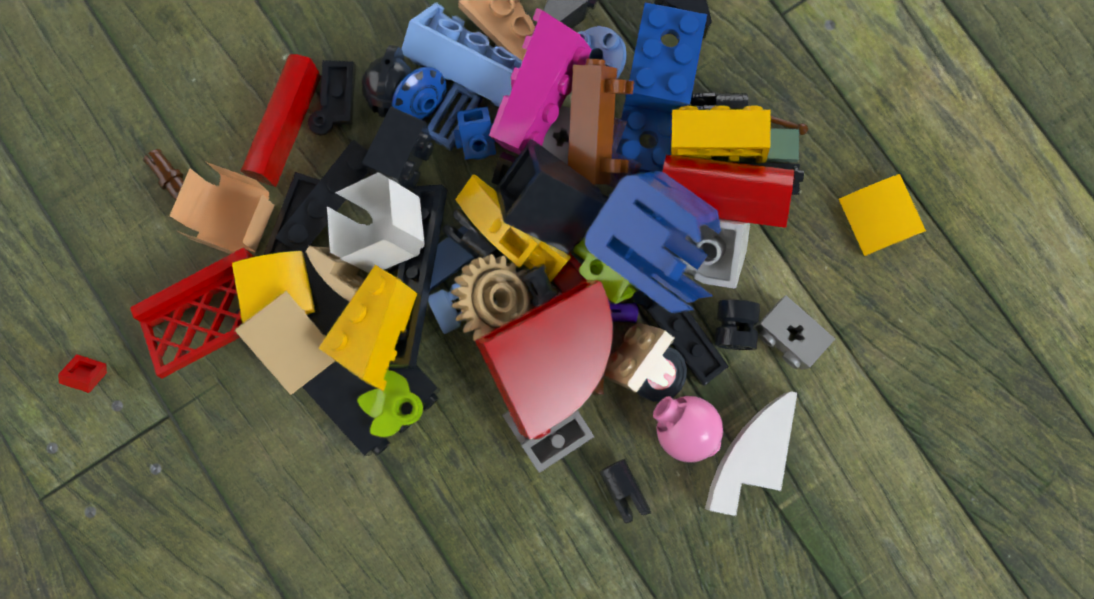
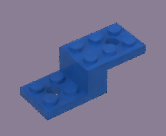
(661, 81)

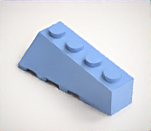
(460, 54)

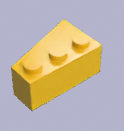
(721, 133)
(370, 327)

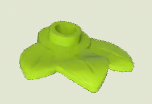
(387, 404)

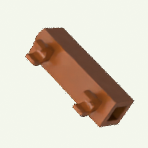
(593, 121)

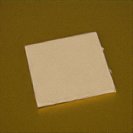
(286, 342)

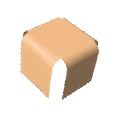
(225, 214)

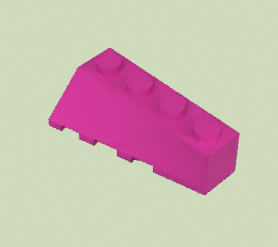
(539, 83)

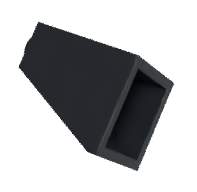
(548, 198)

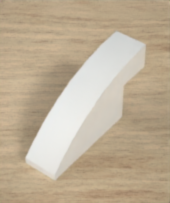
(754, 456)

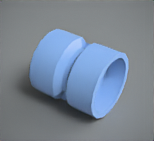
(442, 308)

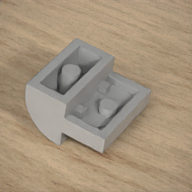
(558, 443)

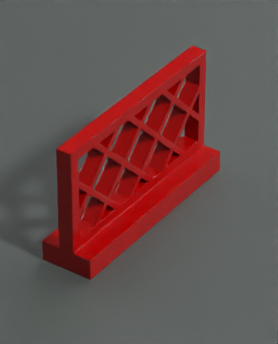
(174, 300)

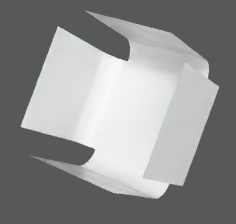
(395, 229)

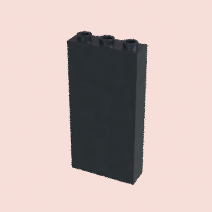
(339, 388)

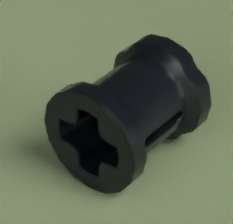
(539, 284)

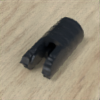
(706, 101)
(473, 241)
(620, 484)

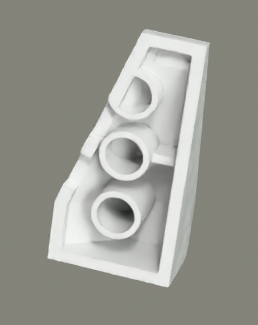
(724, 252)

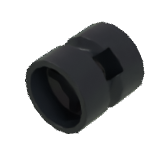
(733, 314)

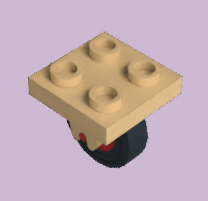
(647, 364)

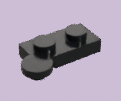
(335, 97)

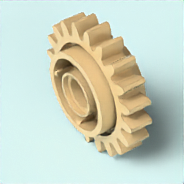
(479, 284)

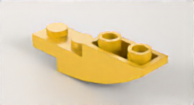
(483, 209)

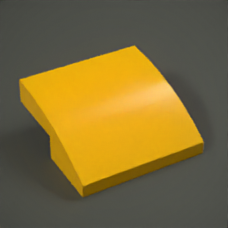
(882, 215)
(267, 277)

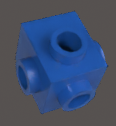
(474, 133)

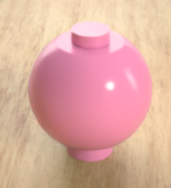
(688, 428)

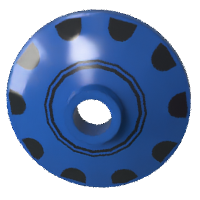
(420, 92)

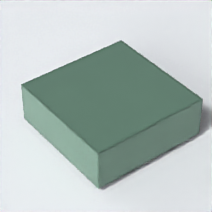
(784, 145)

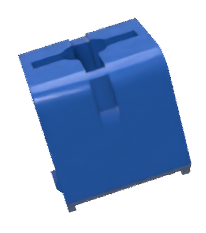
(636, 224)

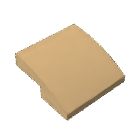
(335, 272)

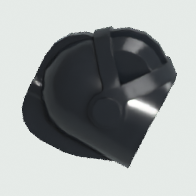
(383, 78)

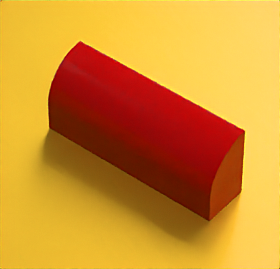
(282, 120)
(736, 189)

